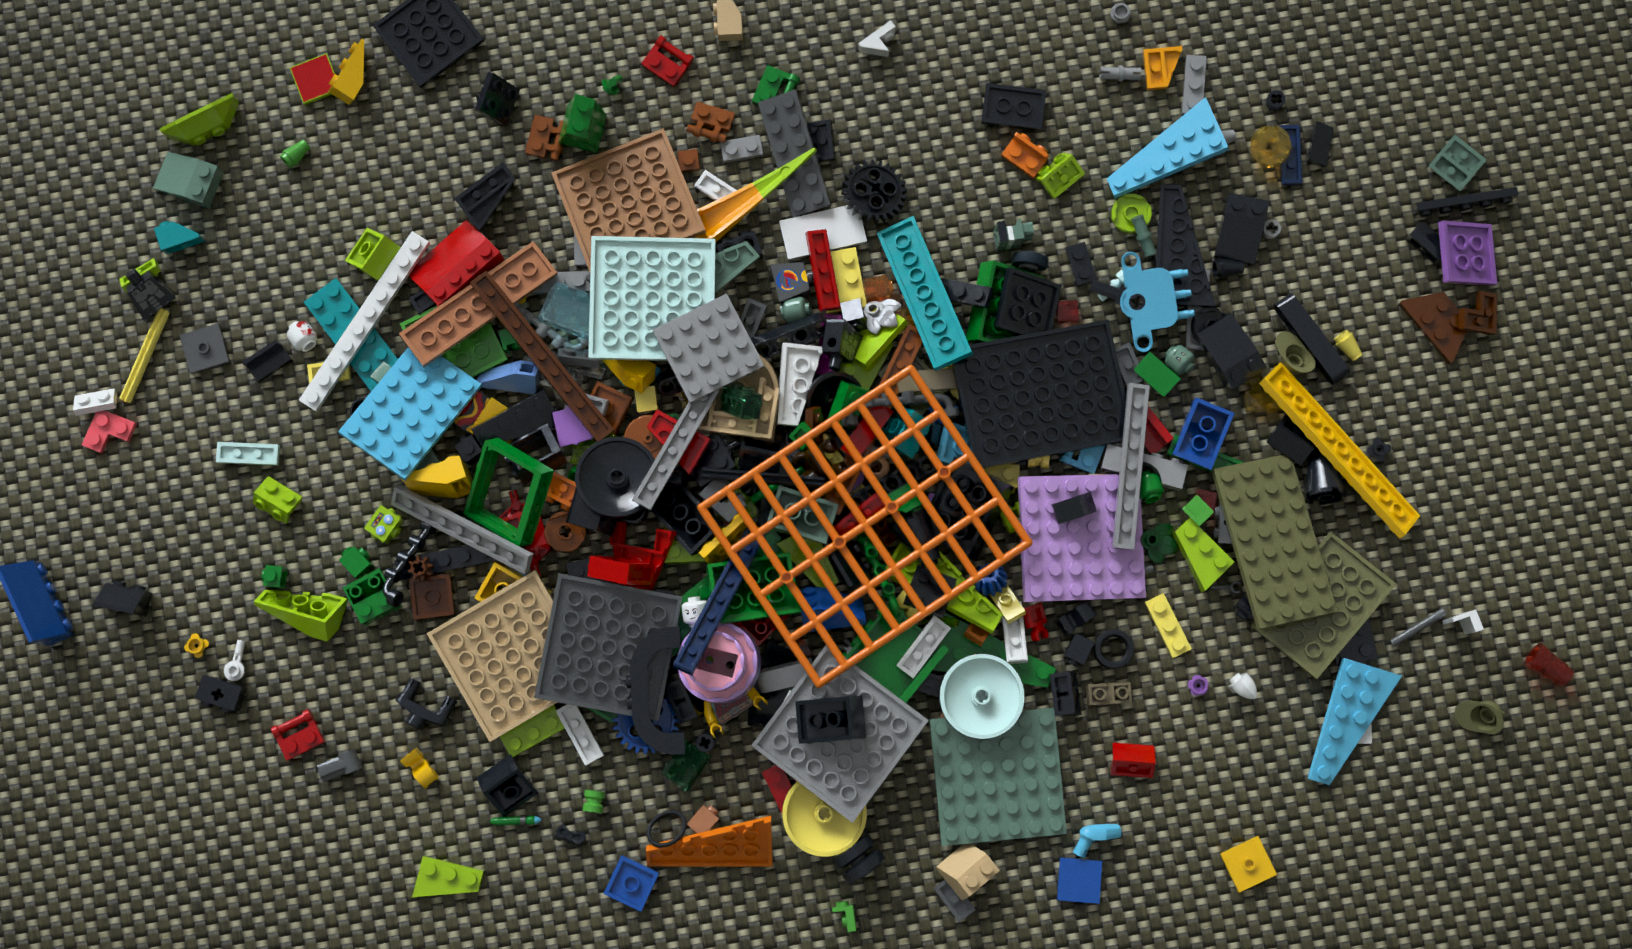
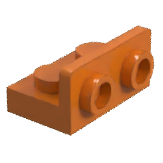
(1025, 155)
(561, 491)

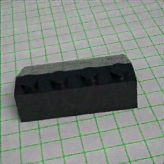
(976, 495)

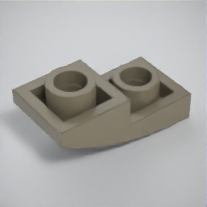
(1108, 693)

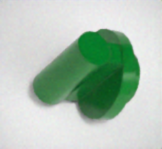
(610, 86)

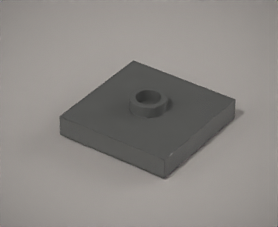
(205, 348)

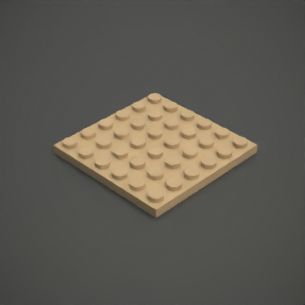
(498, 654)

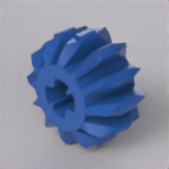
(993, 582)

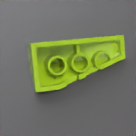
(310, 614)

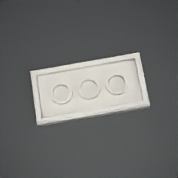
(841, 226)

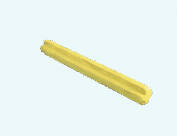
(144, 355)

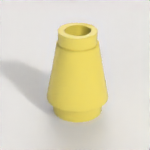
(1347, 344)

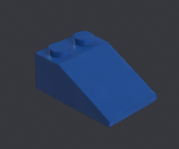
(1203, 433)
(821, 600)

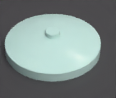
(981, 696)

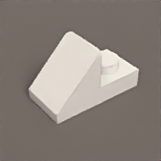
(874, 43)

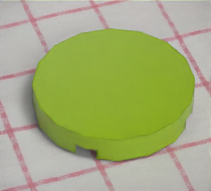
(1127, 208)

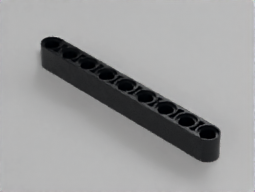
(768, 338)

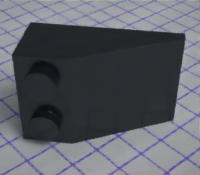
(1241, 228)
(1231, 352)
(830, 719)

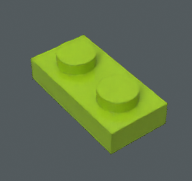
(152, 266)

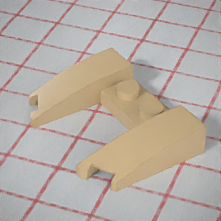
(758, 429)

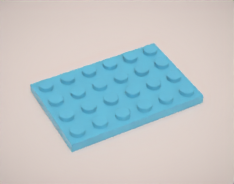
(409, 412)

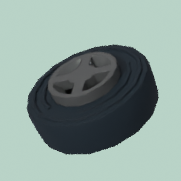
(1030, 261)

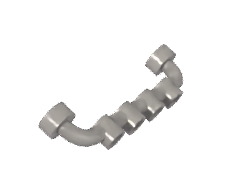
(544, 330)

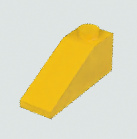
(633, 374)

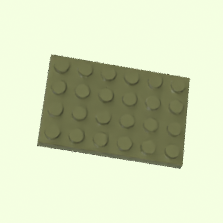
(1357, 593)

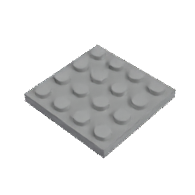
(708, 348)

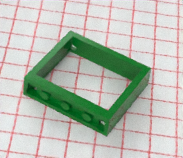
(535, 499)

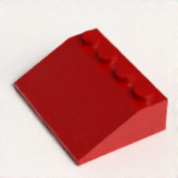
(455, 263)

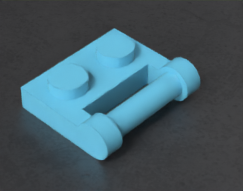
(1087, 459)

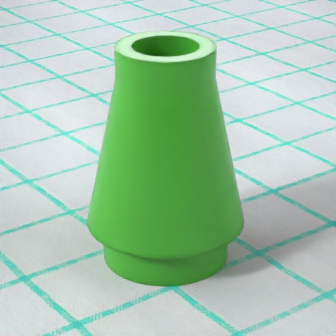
(293, 154)

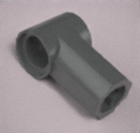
(344, 764)

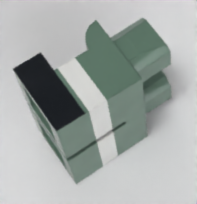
(1012, 236)

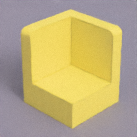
(647, 400)

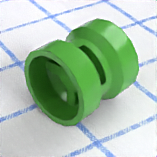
(594, 801)

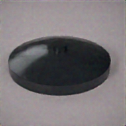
(611, 475)

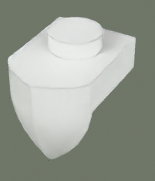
(1243, 685)

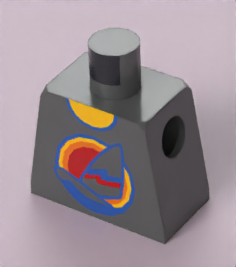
(791, 280)

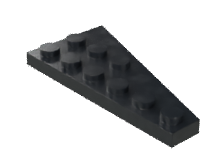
(1179, 248)

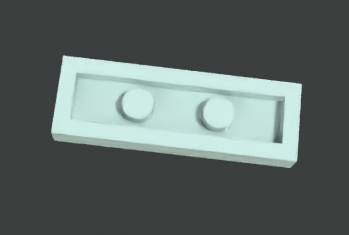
(248, 453)

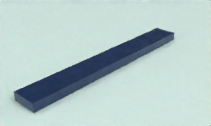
(714, 610)

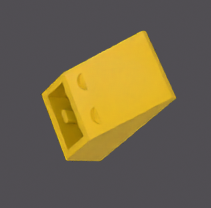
(442, 479)

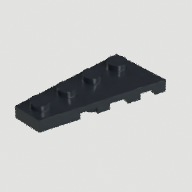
(517, 419)

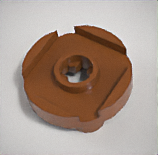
(559, 542)

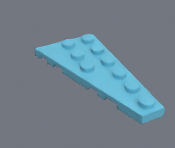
(1180, 146)

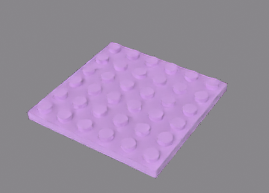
(1076, 556)

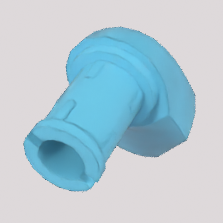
(1095, 833)

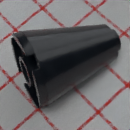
(1323, 480)
(923, 530)

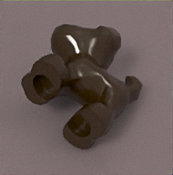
(828, 446)

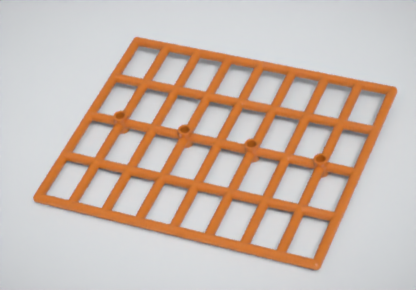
(891, 508)

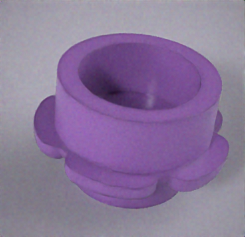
(1197, 679)

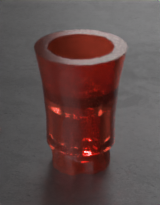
(1548, 664)

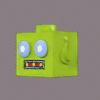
(384, 524)

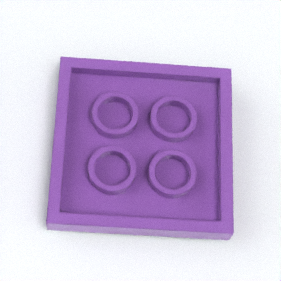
(1467, 253)

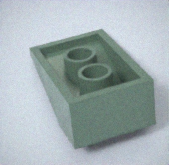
(189, 179)
(805, 519)

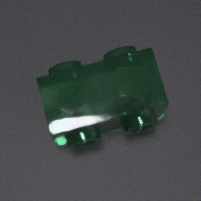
(741, 401)

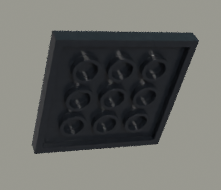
(428, 36)

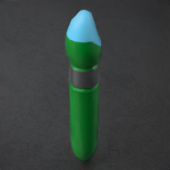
(517, 820)

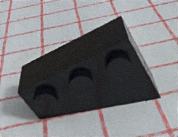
(486, 195)

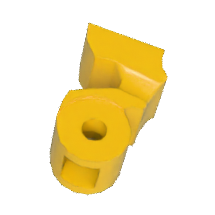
(420, 767)

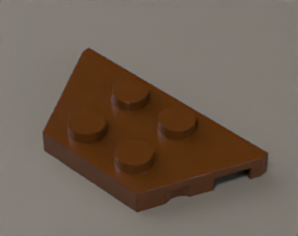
(1438, 321)

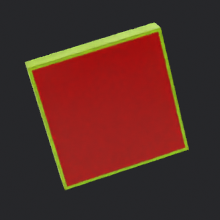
(313, 78)

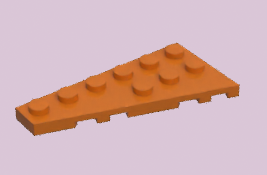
(729, 846)

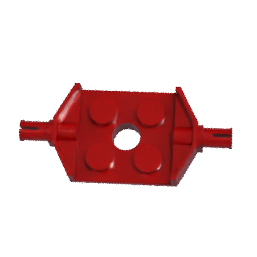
(539, 545)

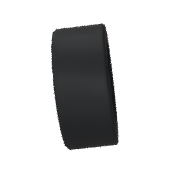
(1111, 664)

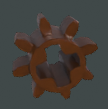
(417, 571)

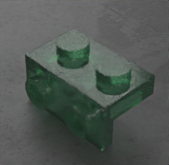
(685, 768)

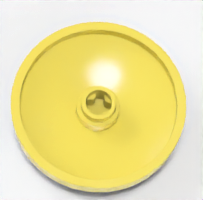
(817, 826)

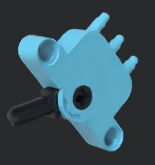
(1155, 291)

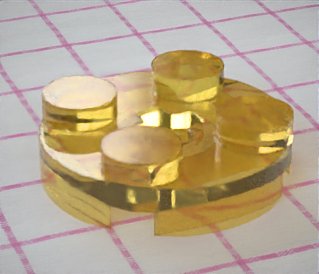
(1270, 157)

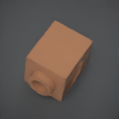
(704, 819)

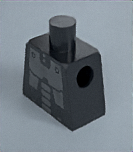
(148, 293)
(840, 343)

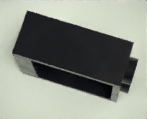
(532, 442)
(756, 451)

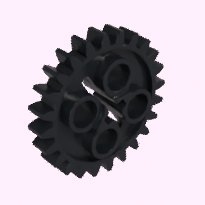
(885, 180)

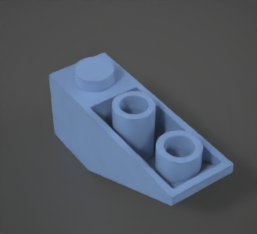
(513, 377)

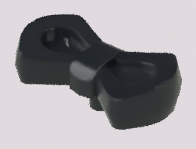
(563, 834)

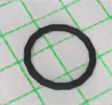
(678, 837)

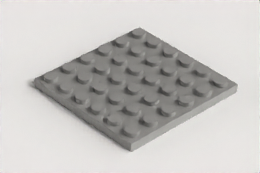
(843, 770)

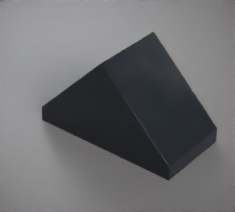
(1074, 507)

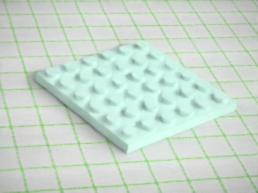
(641, 287)

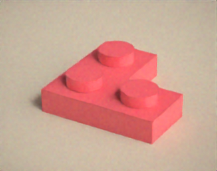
(103, 426)

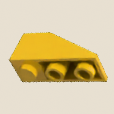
(350, 79)

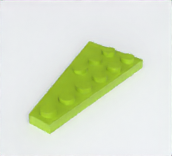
(967, 605)

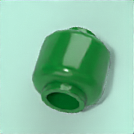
(1150, 487)

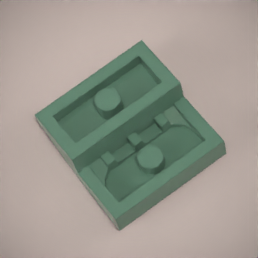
(1457, 163)

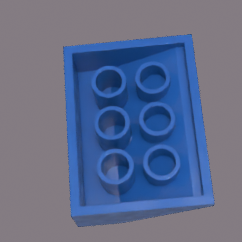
(35, 602)

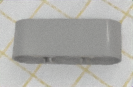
(780, 676)

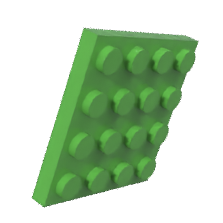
(475, 353)

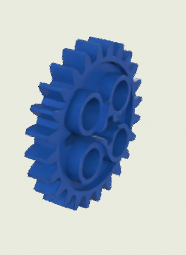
(624, 723)

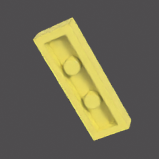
(1167, 625)

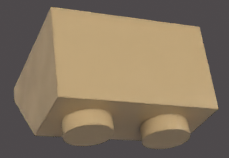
(967, 870)

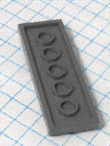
(790, 139)

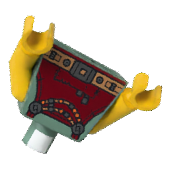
(724, 712)

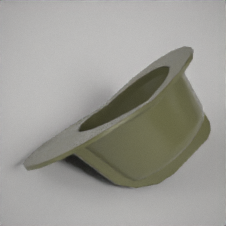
(1294, 354)
(1480, 716)

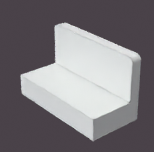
(1469, 621)

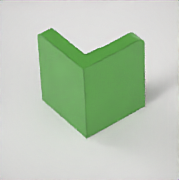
(1198, 510)

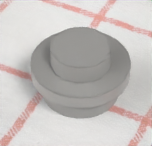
(1120, 13)

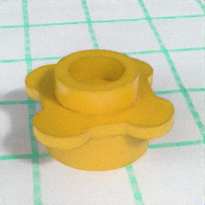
(190, 646)

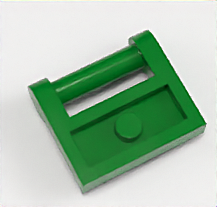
(771, 83)

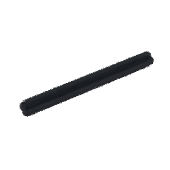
(769, 478)

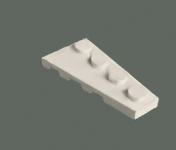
(796, 376)

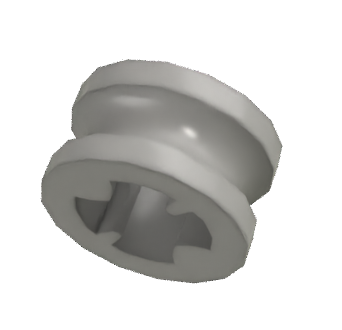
(1275, 224)

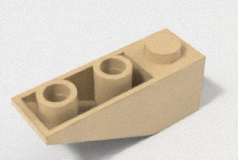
(729, 21)

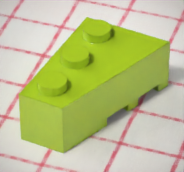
(1201, 553)

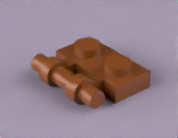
(713, 118)
(540, 137)

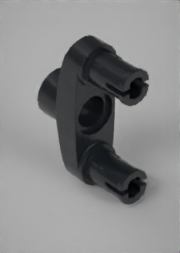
(420, 715)

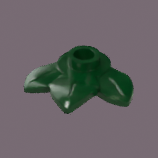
(1162, 542)

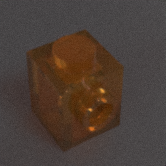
(877, 288)

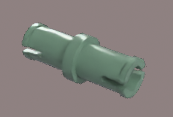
(1143, 235)

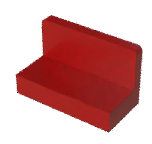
(1156, 434)
(1133, 760)

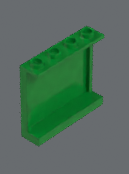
(883, 662)

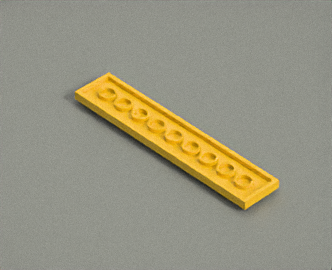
(1340, 450)

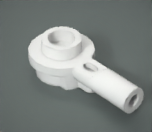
(235, 669)

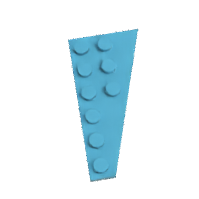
(1351, 709)

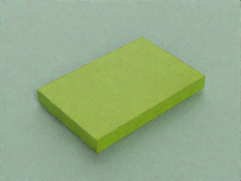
(874, 345)

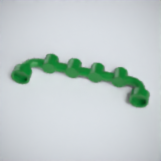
(887, 588)

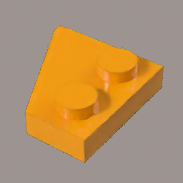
(1159, 66)

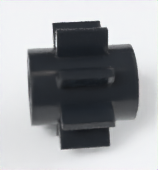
(1244, 608)

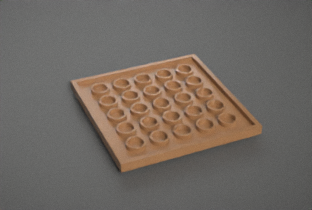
(629, 194)

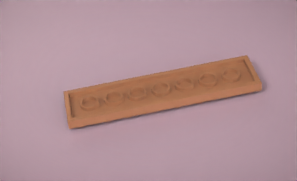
(466, 310)

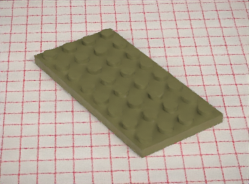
(1274, 541)

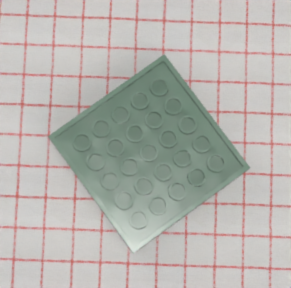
(1000, 783)

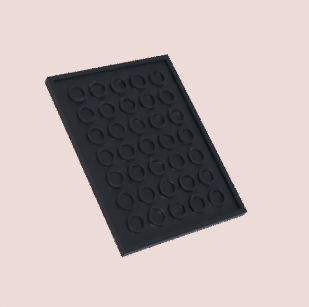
(1042, 394)

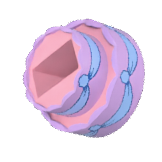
(715, 681)

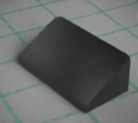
(1319, 144)

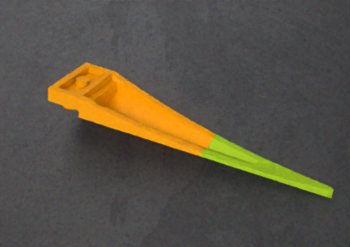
(728, 211)

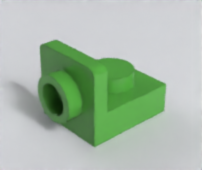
(848, 919)

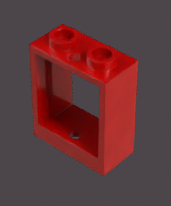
(620, 570)

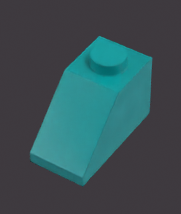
(175, 237)

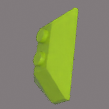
(204, 122)

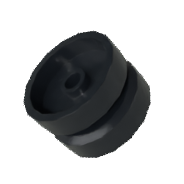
(860, 862)

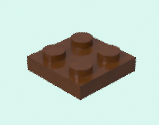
(432, 597)

